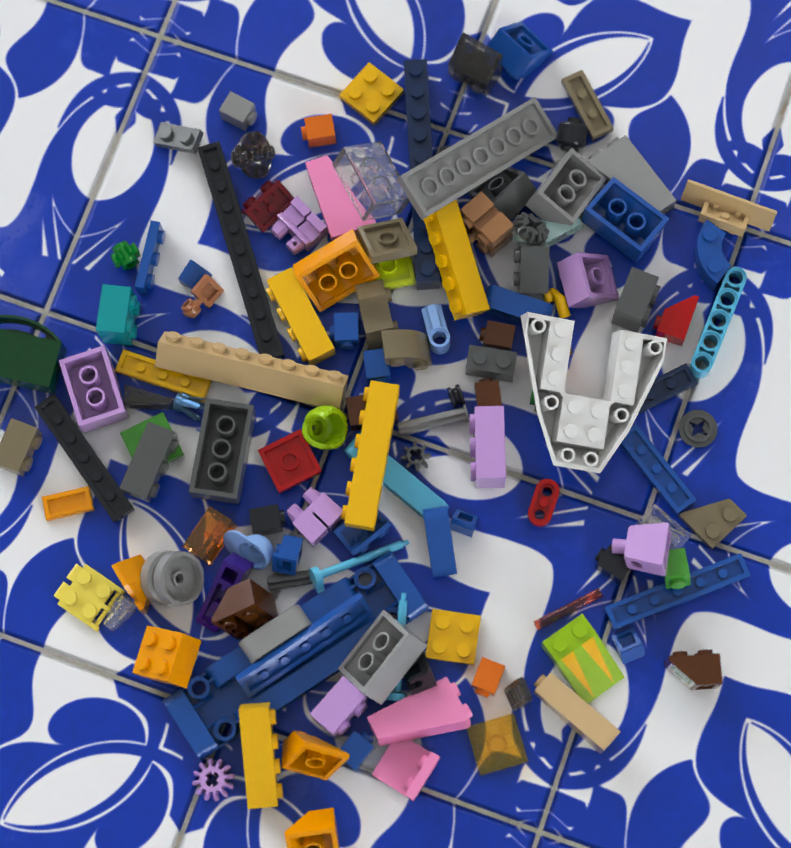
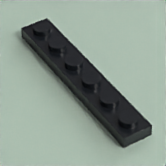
(84, 458)

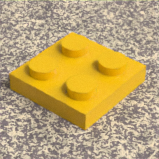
(371, 93)
(453, 637)

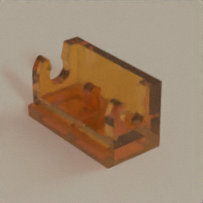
(207, 537)

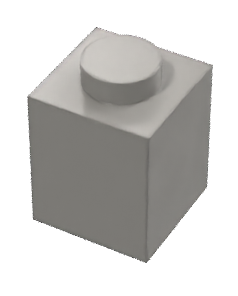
(238, 111)

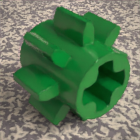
(125, 255)

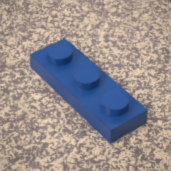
(149, 258)

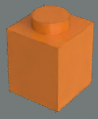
(319, 130)
(487, 677)

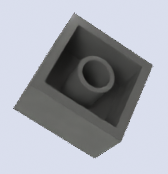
(634, 302)

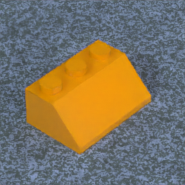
(335, 270)

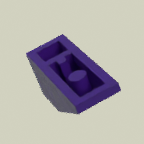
(232, 571)

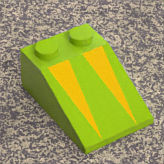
(582, 659)

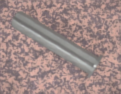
(433, 421)

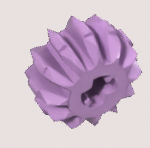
(204, 779)

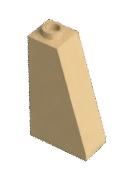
(575, 712)

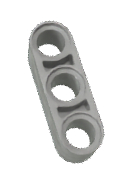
(274, 633)

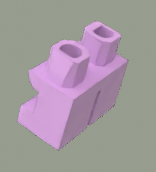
(301, 225)
(307, 523)

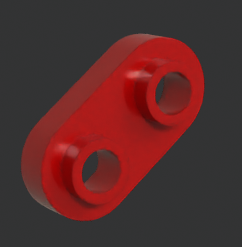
(543, 503)

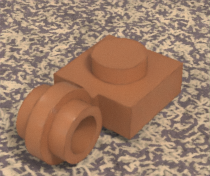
(206, 293)

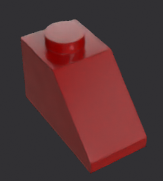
(676, 321)

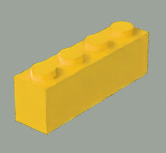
(300, 316)
(259, 755)

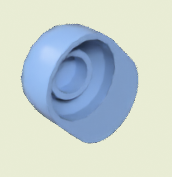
(252, 547)

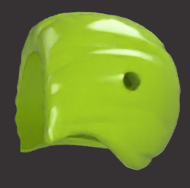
(325, 427)

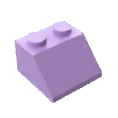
(587, 280)

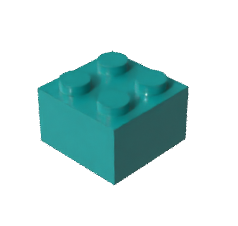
(117, 315)

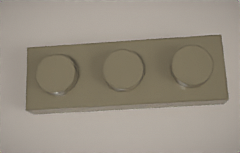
(587, 105)

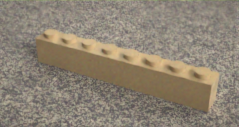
(251, 370)

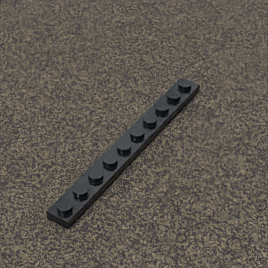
(240, 250)

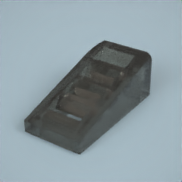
(141, 399)
(518, 694)

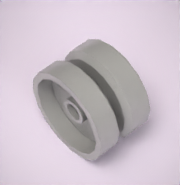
(172, 578)

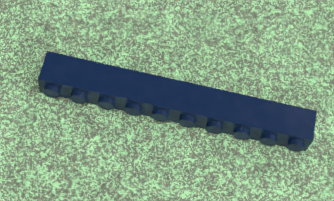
(419, 151)

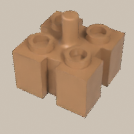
(486, 225)

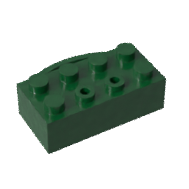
(29, 359)

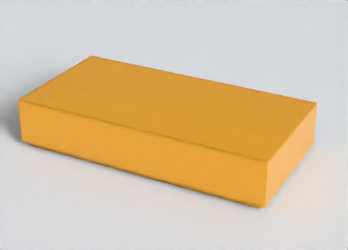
(68, 503)

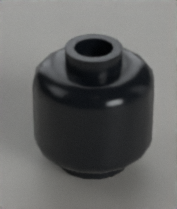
(572, 134)

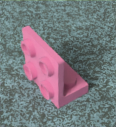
(406, 767)

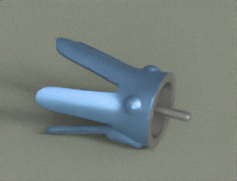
(183, 401)

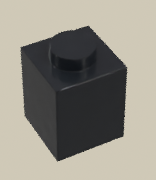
(267, 520)
(611, 564)

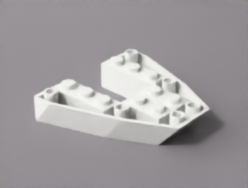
(582, 429)

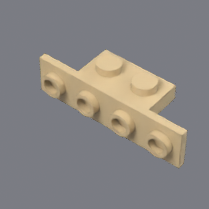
(727, 210)

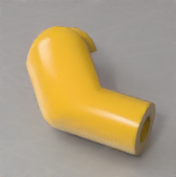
(560, 300)

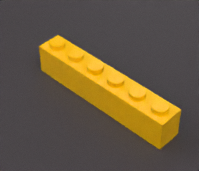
(456, 262)
(372, 455)

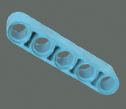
(721, 312)
(404, 485)

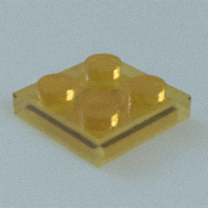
(497, 744)

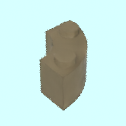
(375, 311)
(406, 348)

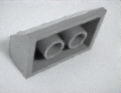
(566, 190)
(382, 657)

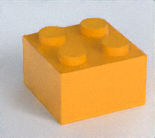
(166, 656)

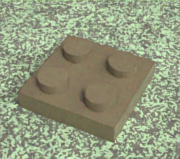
(387, 240)

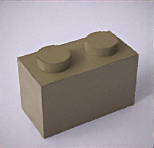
(18, 447)

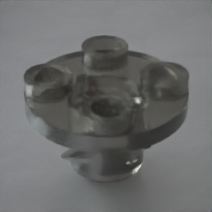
(253, 155)

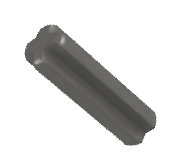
(285, 581)

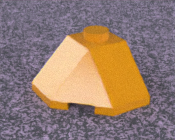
(129, 575)

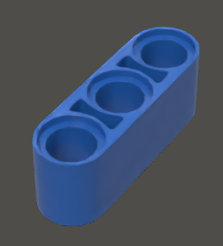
(512, 305)
(439, 541)

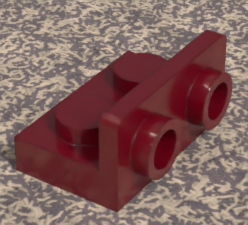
(267, 204)

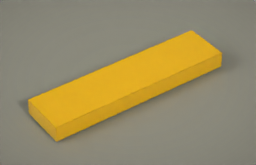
(144, 370)

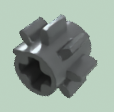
(415, 450)

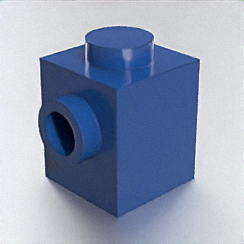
(345, 330)

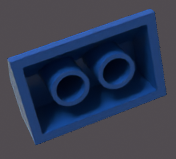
(624, 219)

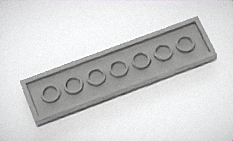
(477, 158)

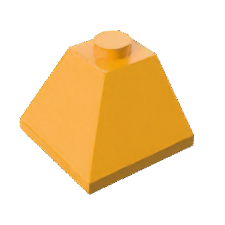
(311, 755)
(314, 830)

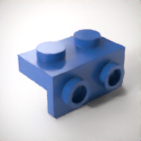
(358, 540)

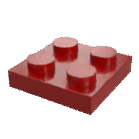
(290, 461)

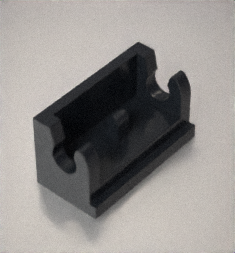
(420, 675)

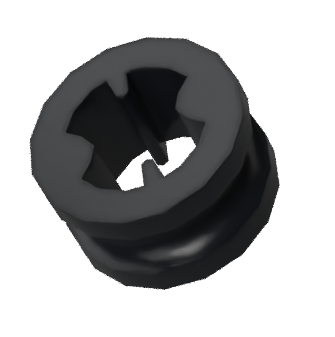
(455, 395)

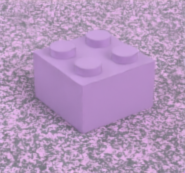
(340, 707)

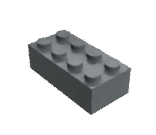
(222, 451)

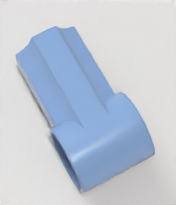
(436, 327)

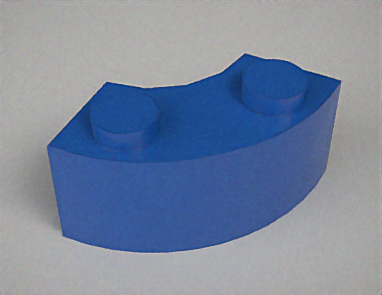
(709, 256)

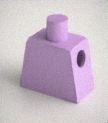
(645, 547)

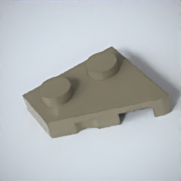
(713, 521)

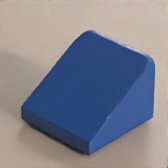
(192, 274)
(628, 645)

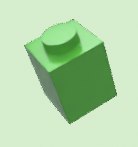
(677, 570)

